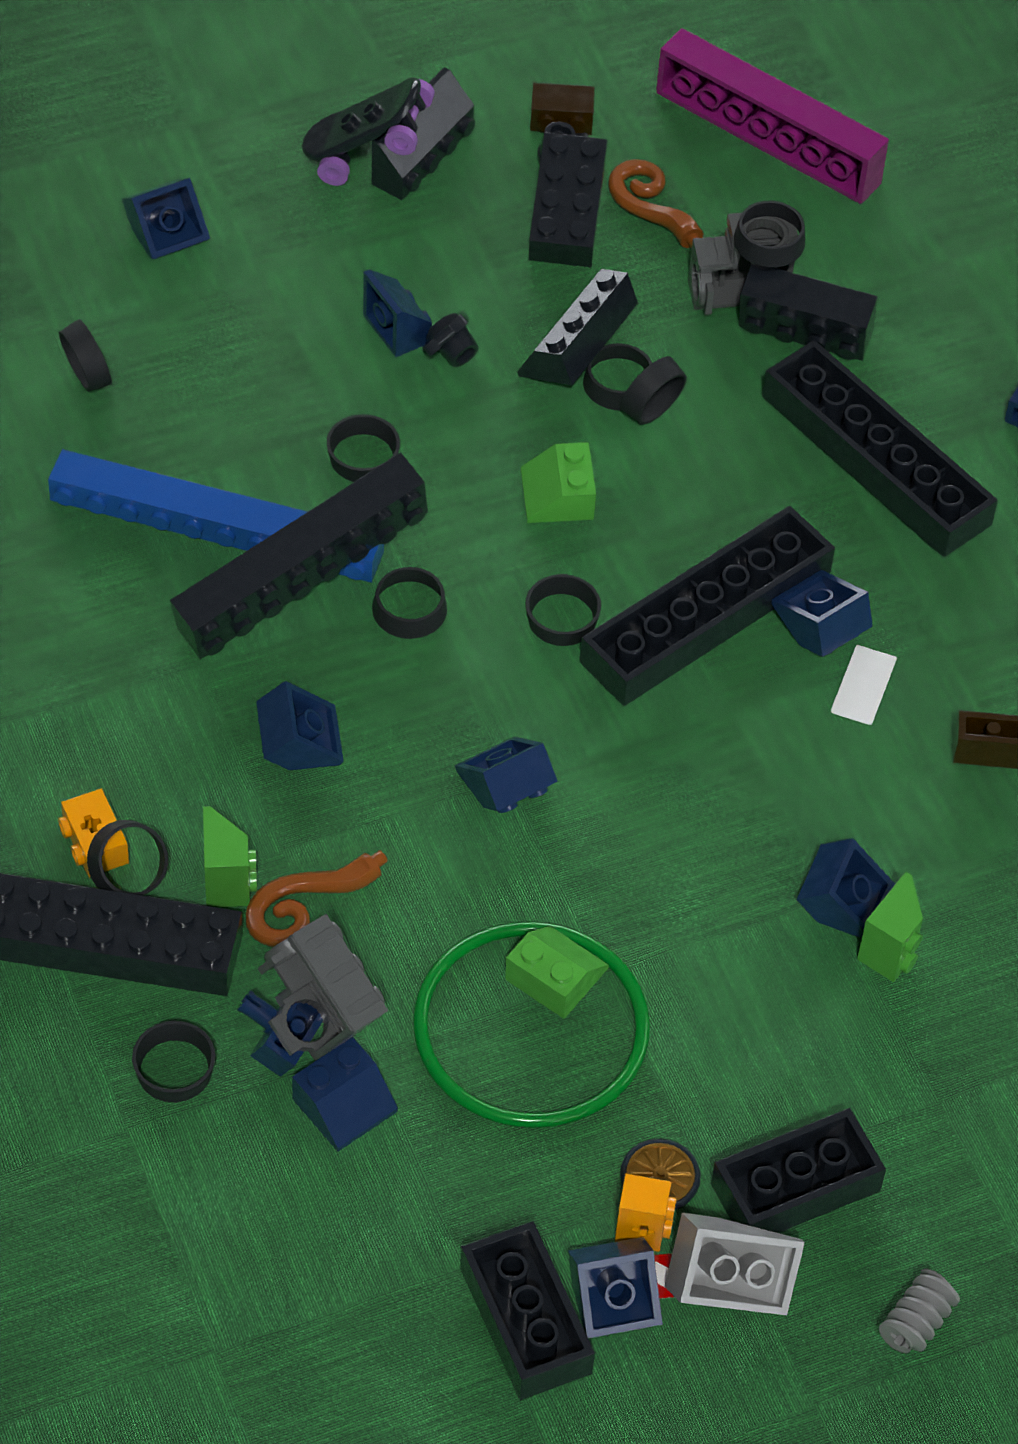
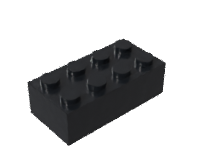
(567, 199)
(807, 310)
(799, 1174)
(526, 1310)

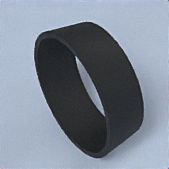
(769, 255)
(84, 356)
(654, 390)
(605, 396)
(358, 425)
(566, 585)
(405, 627)
(96, 848)
(173, 1032)

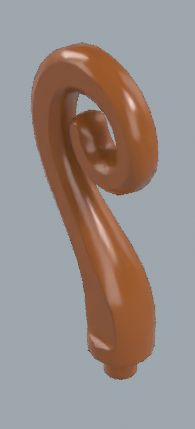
(675, 220)
(347, 879)

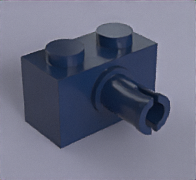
(301, 1019)

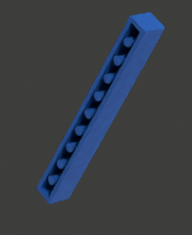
(178, 506)

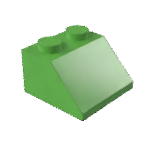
(559, 484)
(227, 862)
(893, 931)
(553, 969)

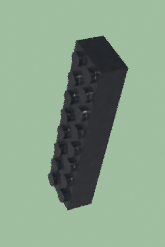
(879, 448)
(300, 556)
(704, 605)
(118, 935)

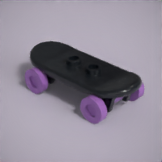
(364, 122)

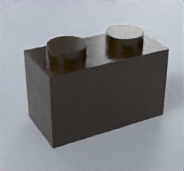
(562, 104)
(986, 739)

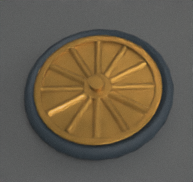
(667, 1162)

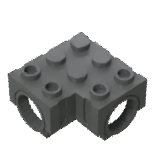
(720, 271)
(327, 976)

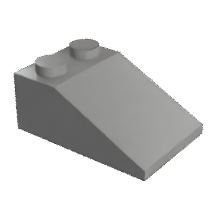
(733, 1265)

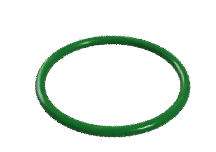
(525, 1119)

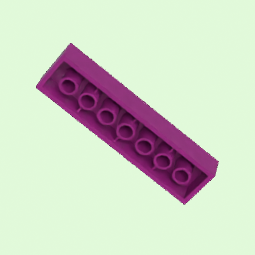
(772, 115)

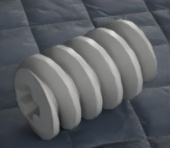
(919, 1312)

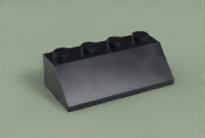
(438, 133)
(582, 329)

